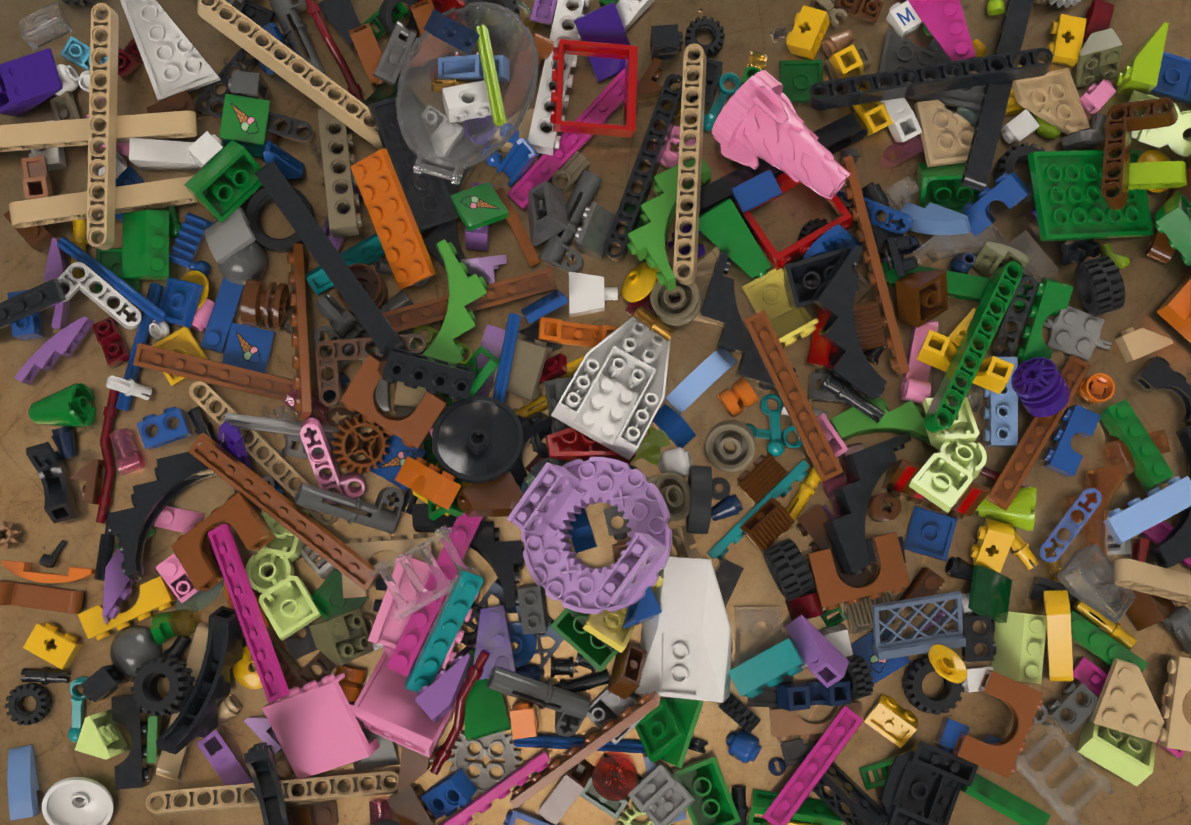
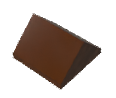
(1148, 610)

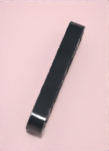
(224, 76)
(1018, 317)

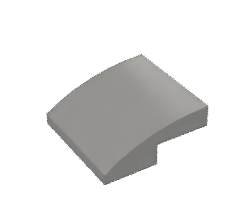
(229, 236)
(661, 796)

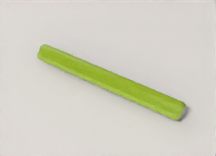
(490, 76)

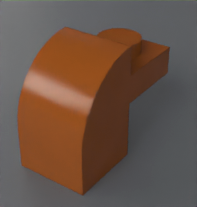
(36, 180)

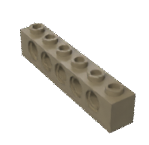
(340, 224)

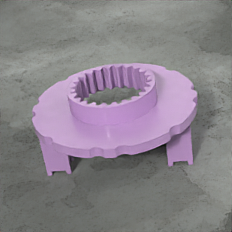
(545, 520)

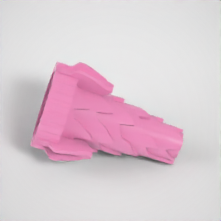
(765, 125)

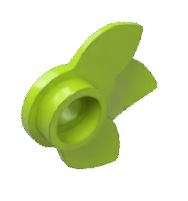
(650, 446)

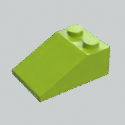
(1144, 67)

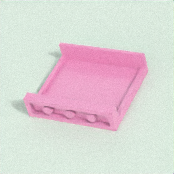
(388, 630)
(393, 713)
(318, 728)

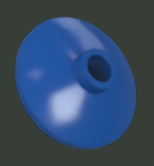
(526, 644)

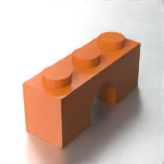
(428, 481)
(524, 720)

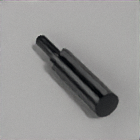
(104, 553)

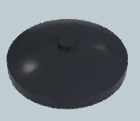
(478, 439)

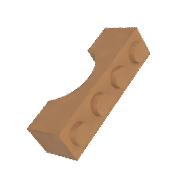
(788, 723)

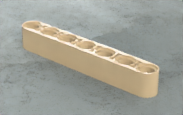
(169, 764)

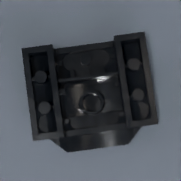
(925, 785)

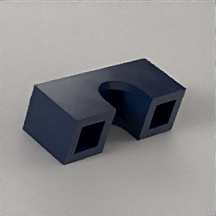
(803, 694)

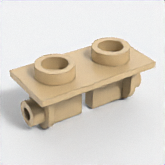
(681, 542)

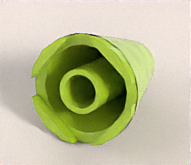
(1019, 513)

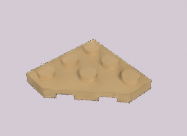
(1053, 100)
(944, 134)
(1128, 703)

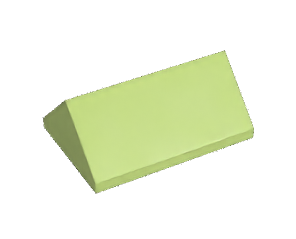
(101, 736)

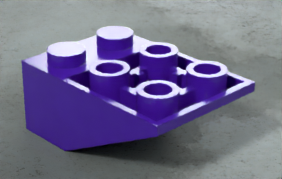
(28, 82)

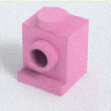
(1097, 96)

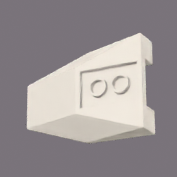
(618, 388)
(690, 638)

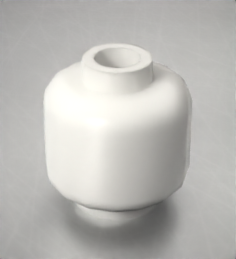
(68, 77)
(676, 461)

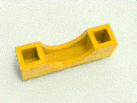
(849, 64)
(939, 351)
(152, 596)

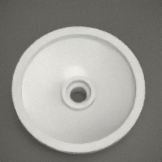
(64, 807)

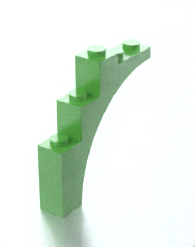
(657, 215)
(457, 319)
(900, 421)

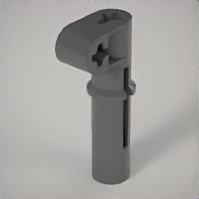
(288, 11)
(558, 244)
(398, 301)
(376, 518)
(544, 695)

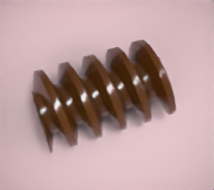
(891, 510)

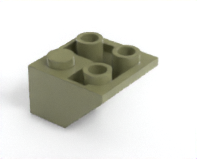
(1099, 58)
(342, 637)

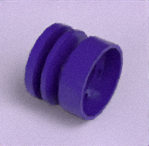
(1040, 387)

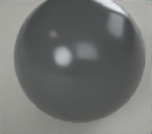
(245, 264)
(132, 648)

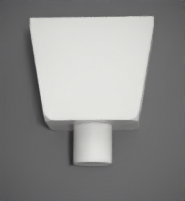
(588, 294)

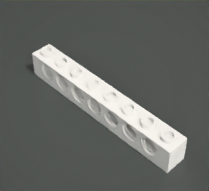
(547, 142)

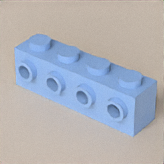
(1001, 414)
(1150, 511)

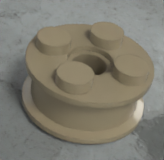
(676, 313)
(722, 457)
(675, 493)

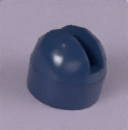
(915, 245)
(771, 766)

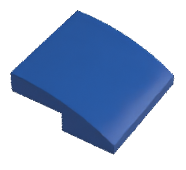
(831, 240)

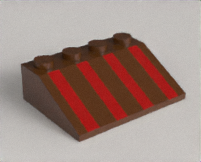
(903, 471)

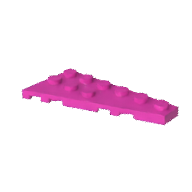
(947, 25)

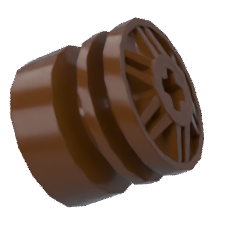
(371, 283)
(267, 304)

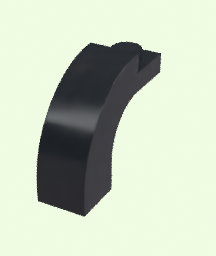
(535, 423)
(55, 481)

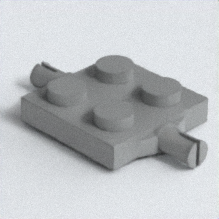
(1075, 333)

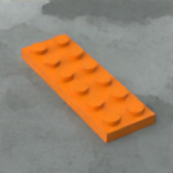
(393, 219)

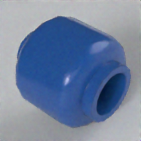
(743, 746)

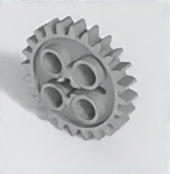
(485, 780)

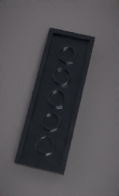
(424, 192)

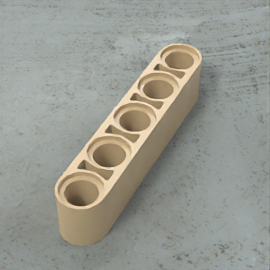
(1152, 580)

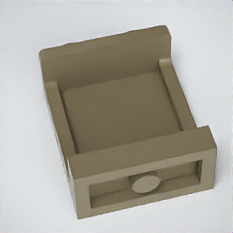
(526, 367)

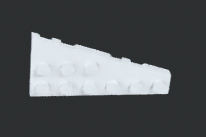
(165, 51)

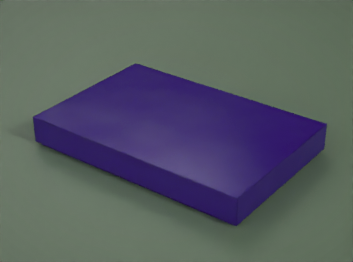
(603, 27)

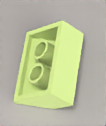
(1020, 647)
(1118, 752)

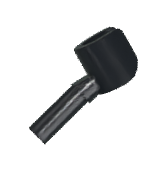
(50, 561)

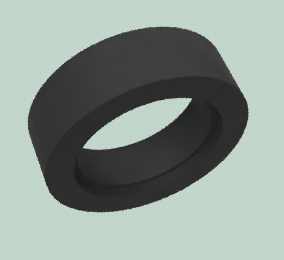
(253, 214)
(700, 501)

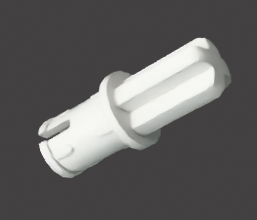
(129, 387)

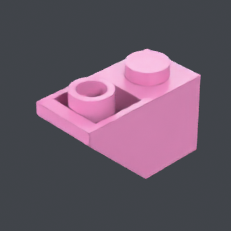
(176, 578)

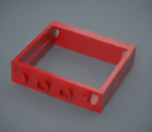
(603, 50)
(799, 248)

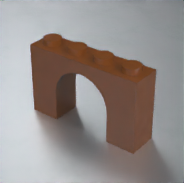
(368, 47)
(362, 398)
(195, 547)
(890, 574)
(1023, 704)

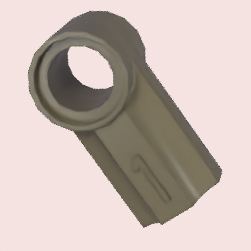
(571, 171)

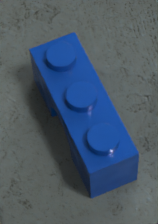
(1009, 190)
(1061, 456)
(950, 731)

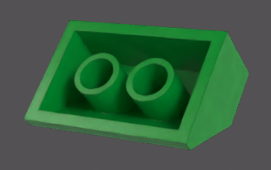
(225, 181)
(943, 187)
(1175, 222)
(145, 245)
(570, 628)
(688, 714)
(711, 795)

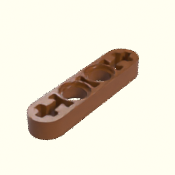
(518, 230)

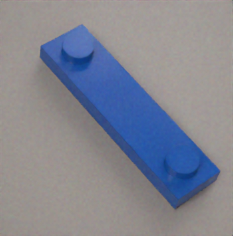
(222, 316)

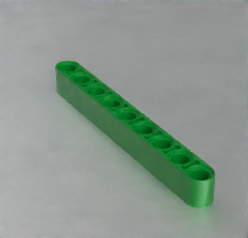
(1006, 280)
(958, 285)

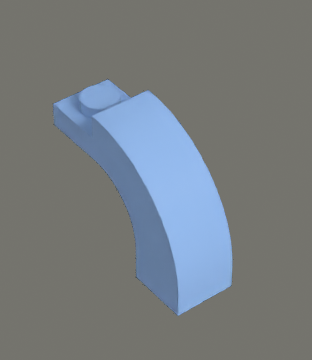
(701, 379)

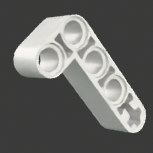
(101, 298)

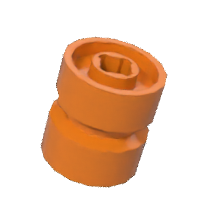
(1096, 389)
(736, 398)
(351, 682)

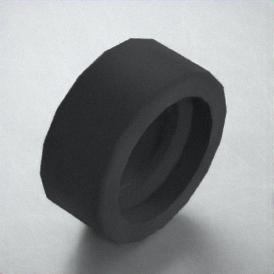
(386, 11)

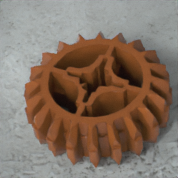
(352, 448)

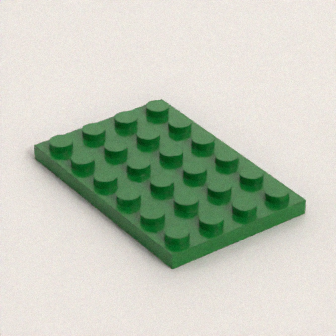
(1072, 203)

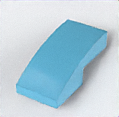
(78, 53)

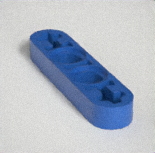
(872, 209)
(1073, 527)

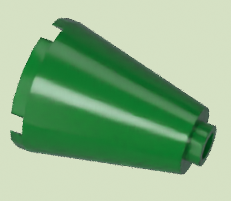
(65, 408)

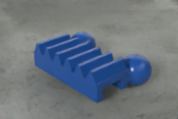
(517, 159)
(189, 243)

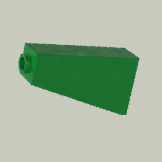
(730, 234)
(484, 710)

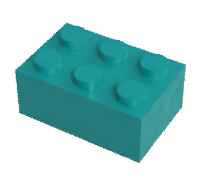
(767, 669)

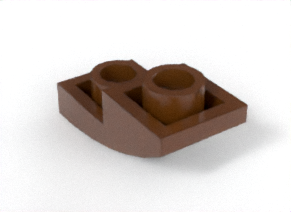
(862, 9)

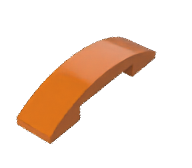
(572, 333)
(23, 570)

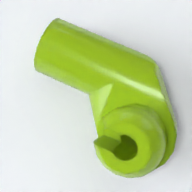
(1046, 129)
(1120, 260)

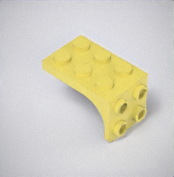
(770, 295)
(609, 625)

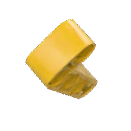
(1058, 635)

